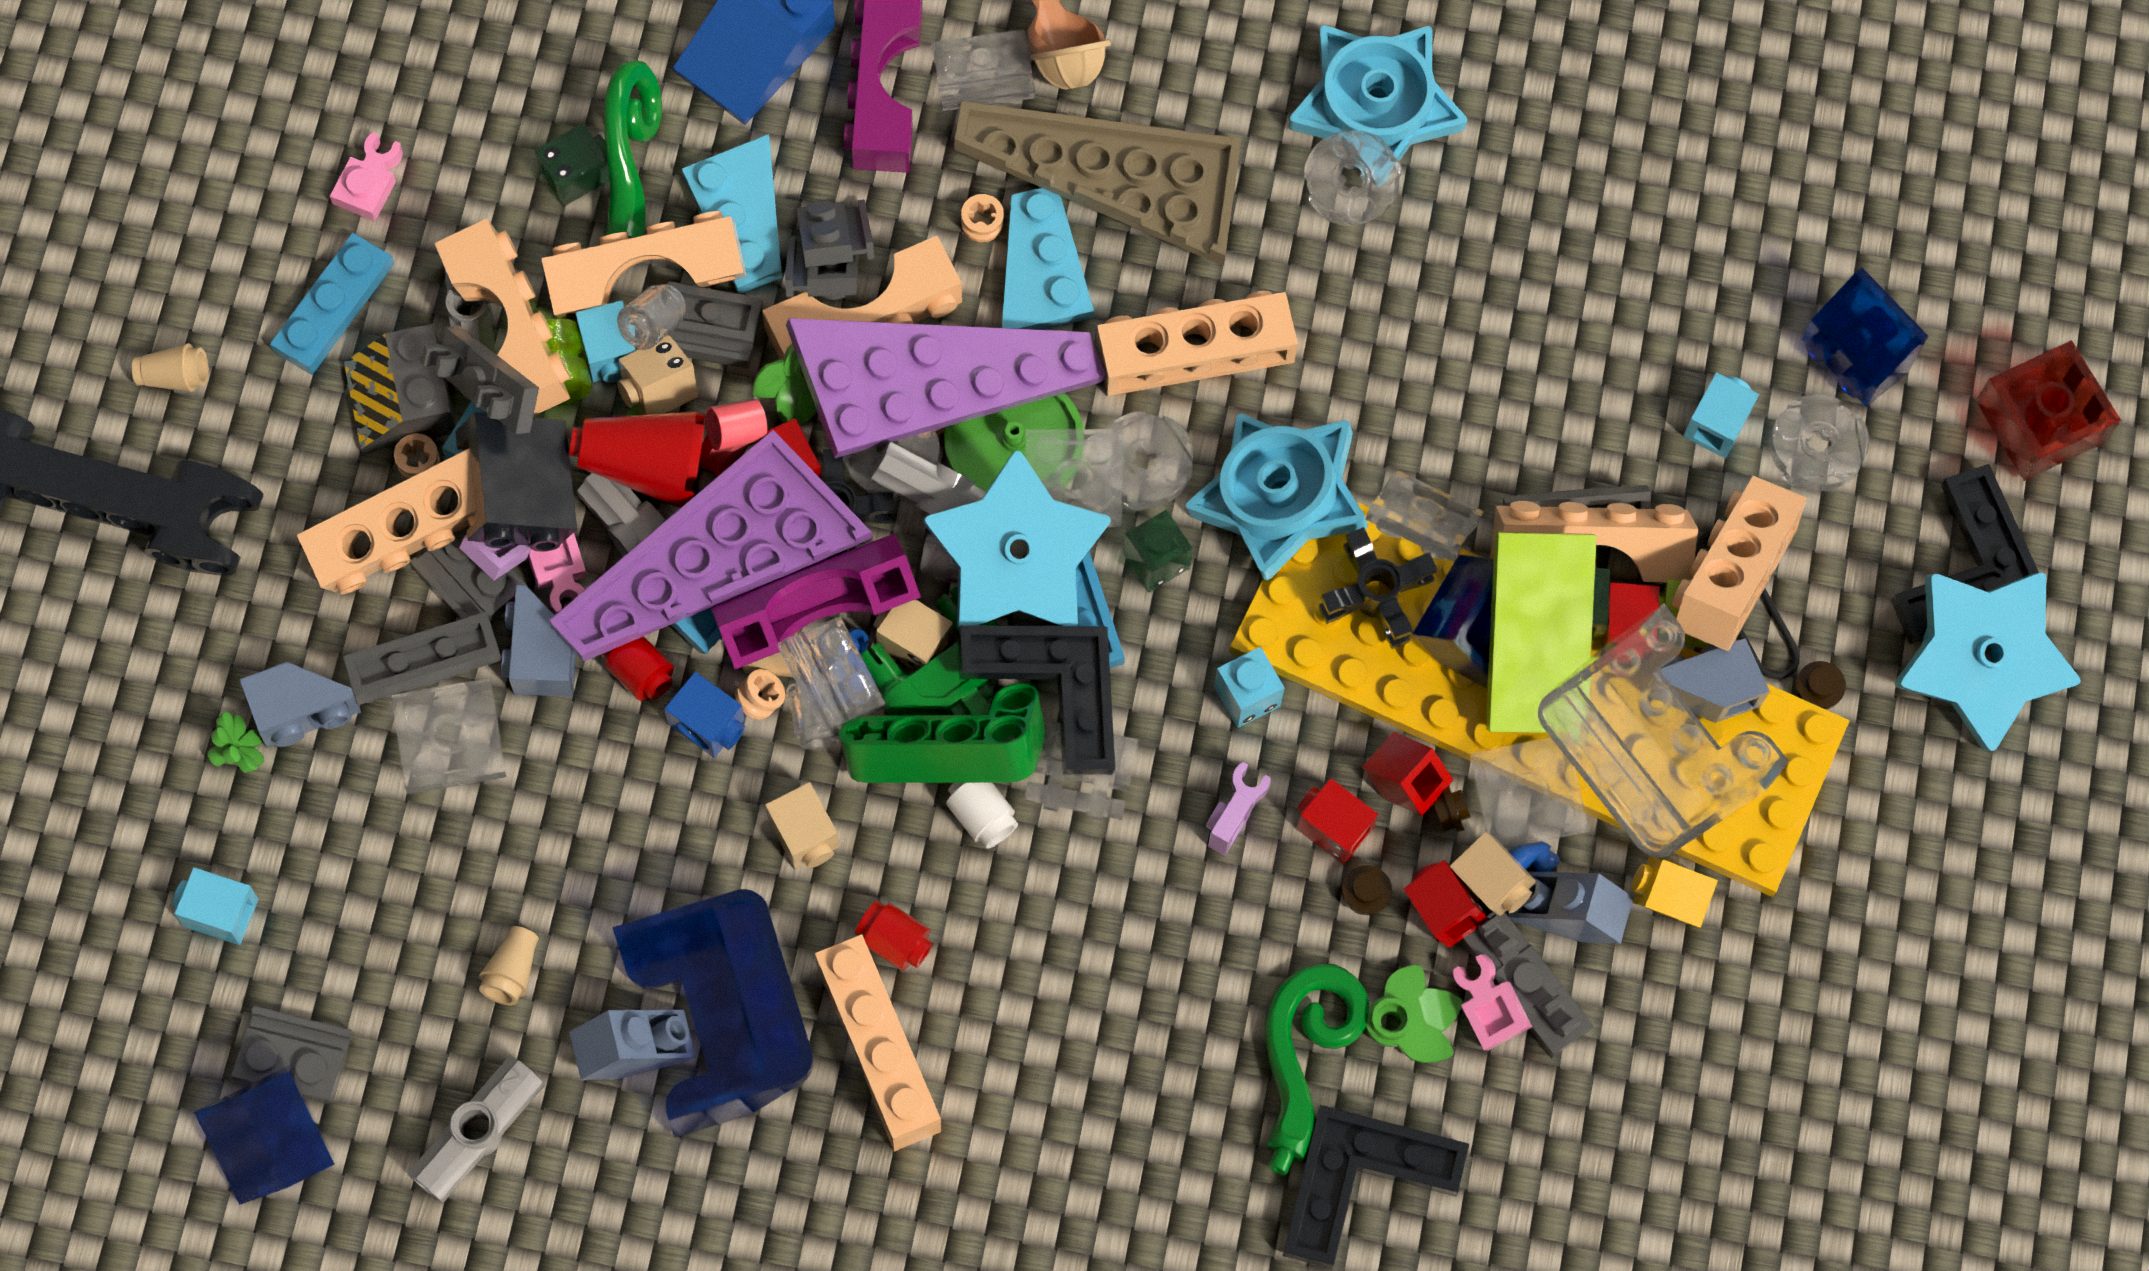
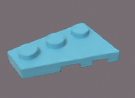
(743, 188)
(1042, 266)

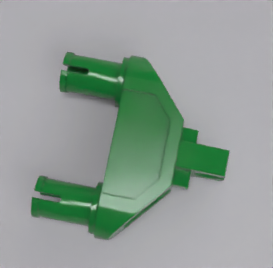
(935, 686)

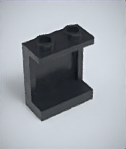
(519, 483)

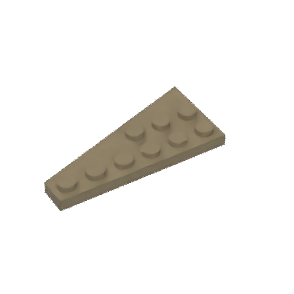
(1141, 175)

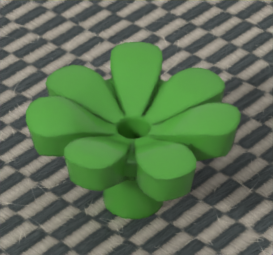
(235, 744)

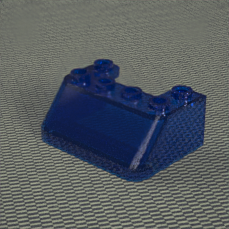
(737, 1000)

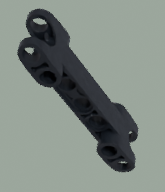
(169, 511)

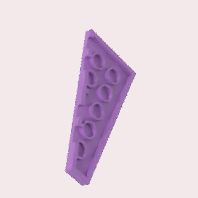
(910, 379)

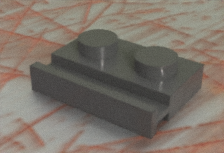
(834, 232)
(827, 281)
(718, 325)
(463, 583)
(309, 1047)

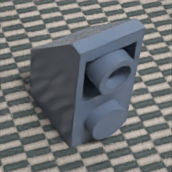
(538, 656)
(1718, 681)
(295, 701)
(1576, 907)
(631, 1043)

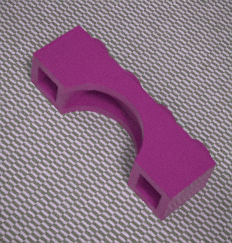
(881, 126)
(858, 580)

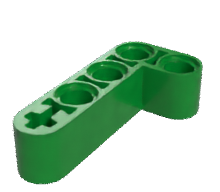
(949, 747)

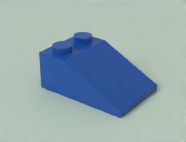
(752, 50)

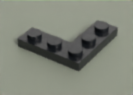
(1990, 536)
(1062, 653)
(1355, 1143)

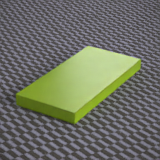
(1537, 621)

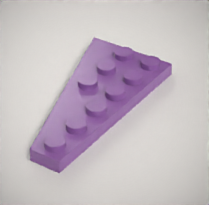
(732, 537)

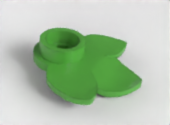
(789, 387)
(1420, 1013)

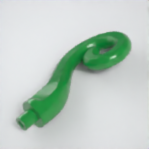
(638, 121)
(1296, 1116)

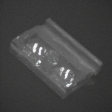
(983, 69)
(831, 674)

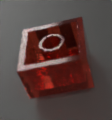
(2048, 410)

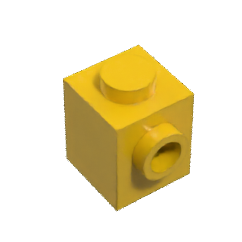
(1673, 891)

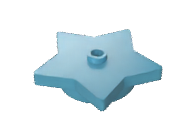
(1378, 88)
(1281, 489)
(980, 542)
(1953, 657)

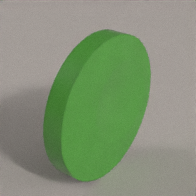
(985, 443)

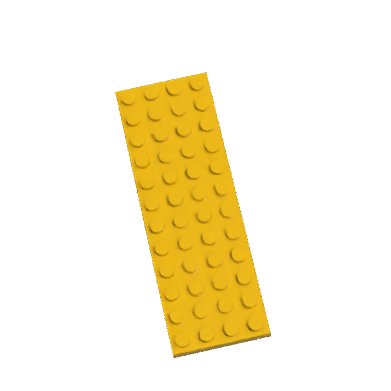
(1432, 702)

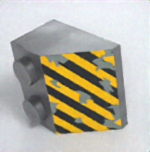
(395, 392)

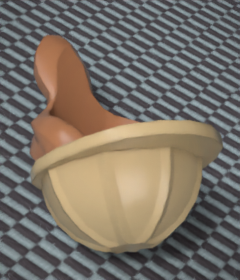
(1065, 45)

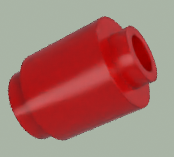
(640, 668)
(894, 935)

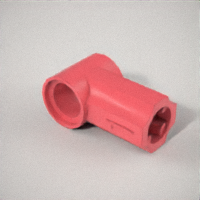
(730, 432)

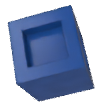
(706, 715)

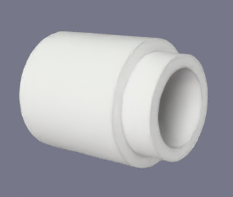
(982, 812)

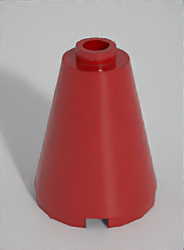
(643, 452)

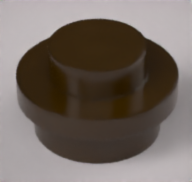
(1821, 684)
(1451, 810)
(1366, 890)

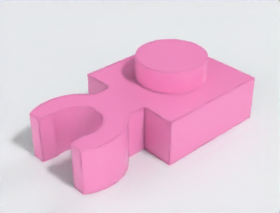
(367, 183)
(559, 570)
(1494, 1010)

